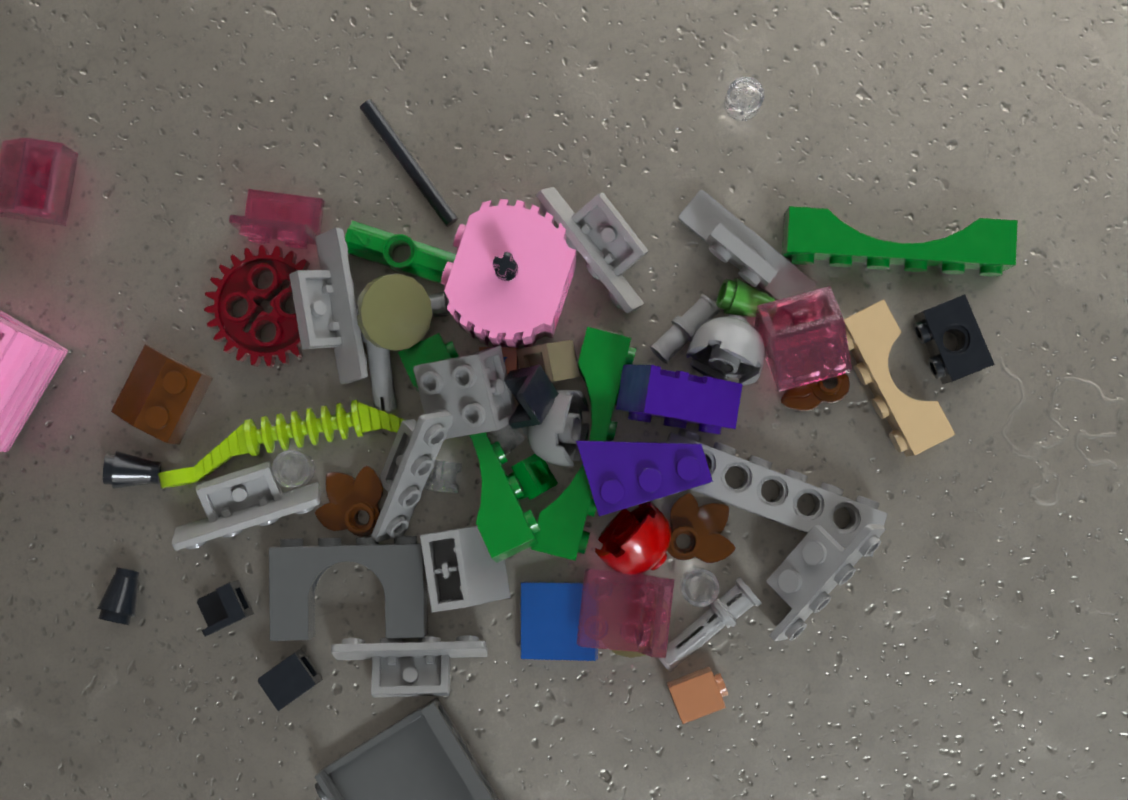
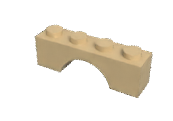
(913, 422)

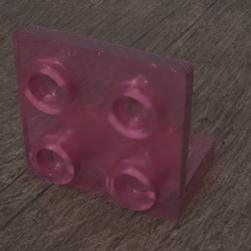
(280, 217)
(625, 612)

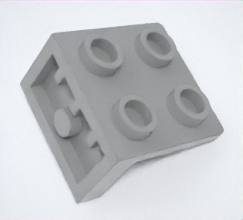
(469, 390)

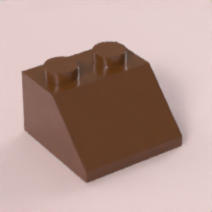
(161, 396)

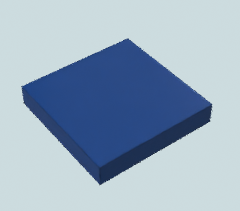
(552, 621)

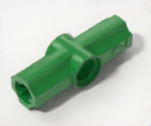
(379, 246)

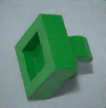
(533, 476)

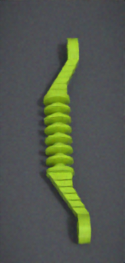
(247, 437)

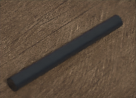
(408, 162)

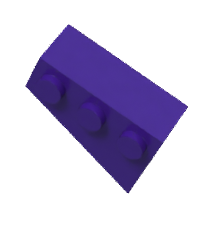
(678, 398)
(640, 471)

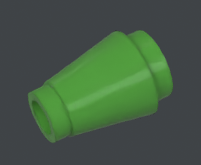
(740, 298)

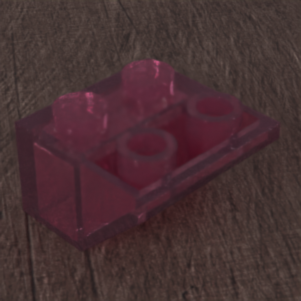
(36, 180)
(804, 338)

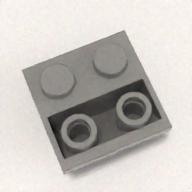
(461, 570)

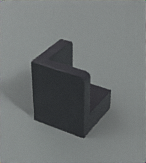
(533, 393)
(224, 607)
(289, 679)

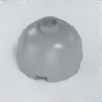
(728, 349)
(561, 428)

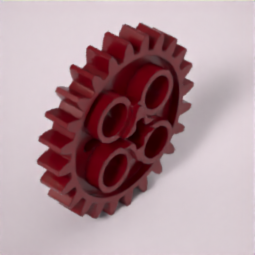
(241, 283)

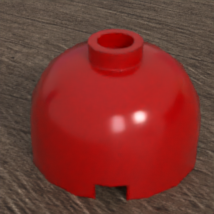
(636, 540)

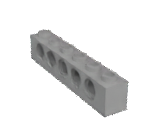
(791, 487)

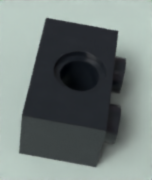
(971, 350)

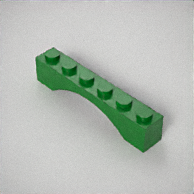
(822, 236)
(601, 368)
(500, 516)

